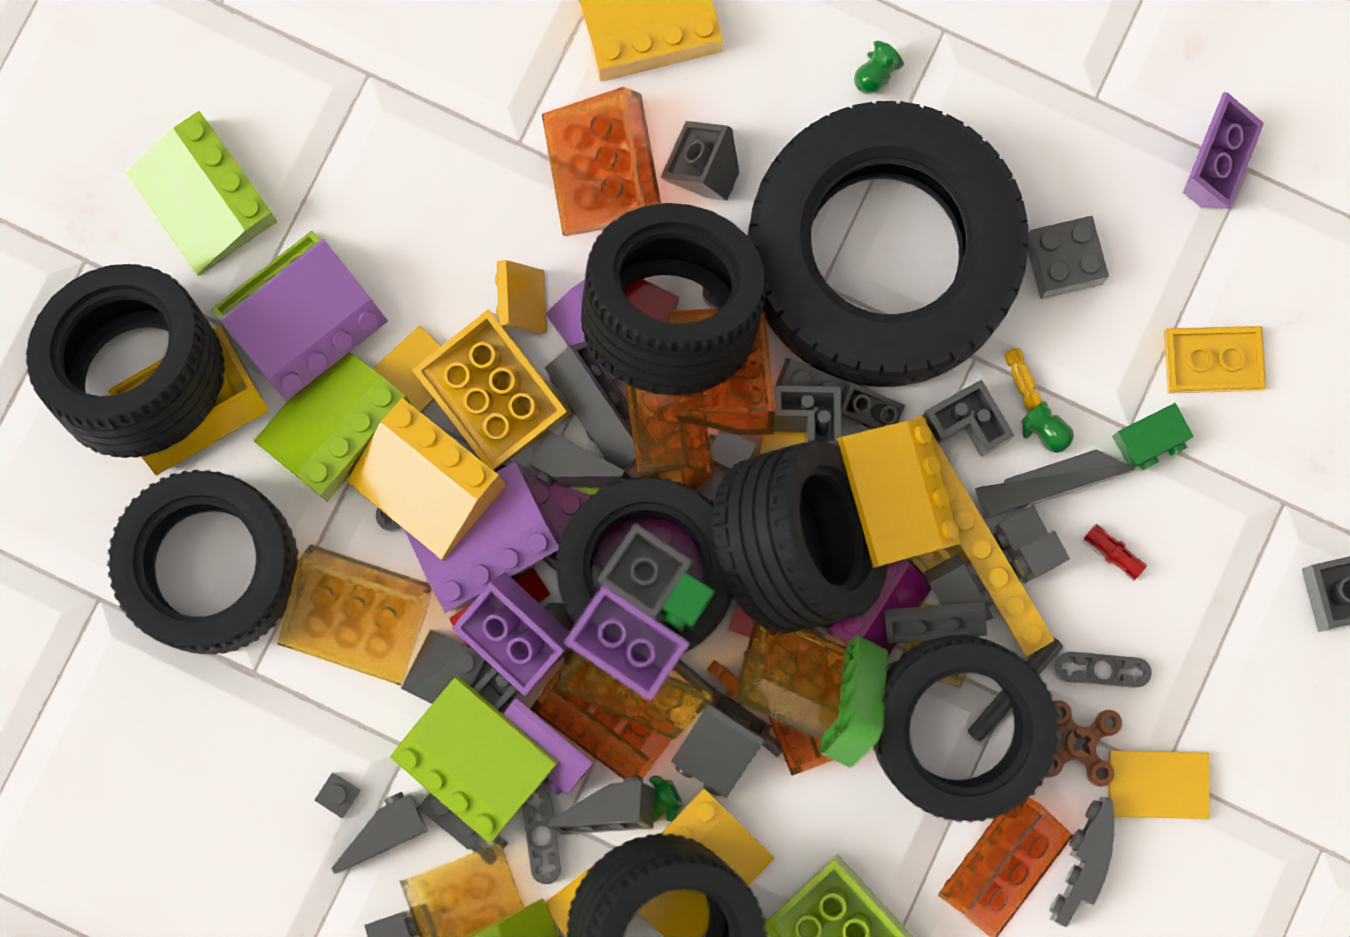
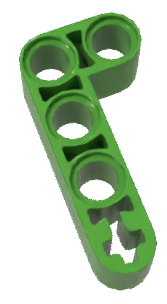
(860, 703)

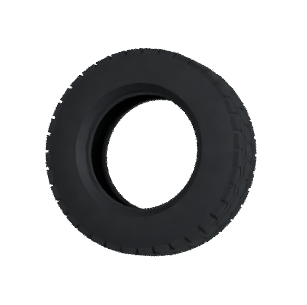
(952, 168)

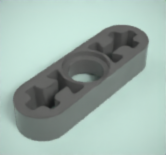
(1127, 663)
(552, 859)

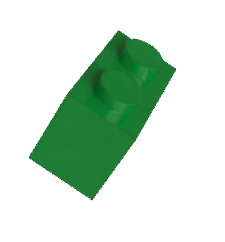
(1153, 436)
(686, 603)

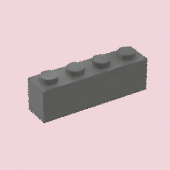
(595, 402)

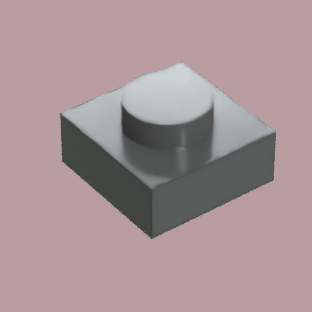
(337, 795)

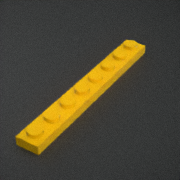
(992, 564)

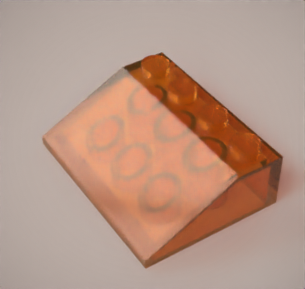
(600, 160)
(744, 401)

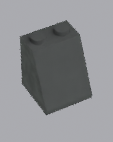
(721, 745)

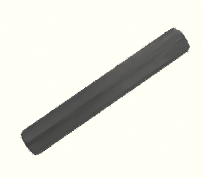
(1001, 703)

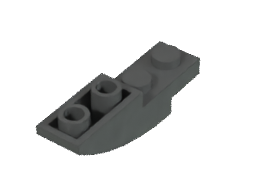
(856, 402)
(1094, 849)

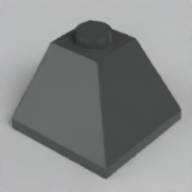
(704, 160)
(438, 664)

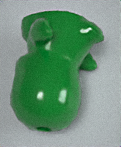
(876, 72)
(1051, 429)
(666, 798)

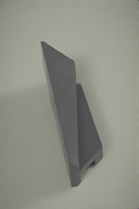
(1050, 482)

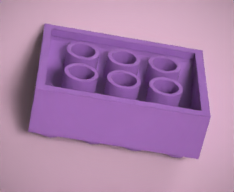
(304, 320)
(504, 539)

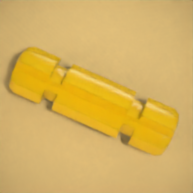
(1023, 378)

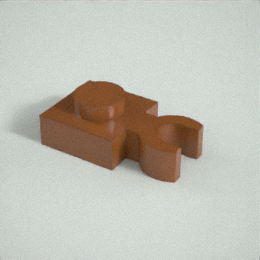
(726, 678)

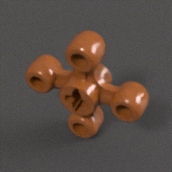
(1092, 735)

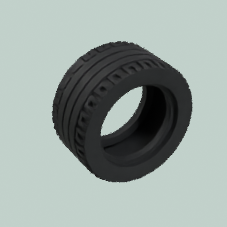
(684, 244)
(91, 314)
(629, 501)
(148, 522)
(794, 539)
(1020, 768)
(653, 866)

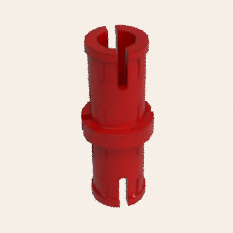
(1115, 552)

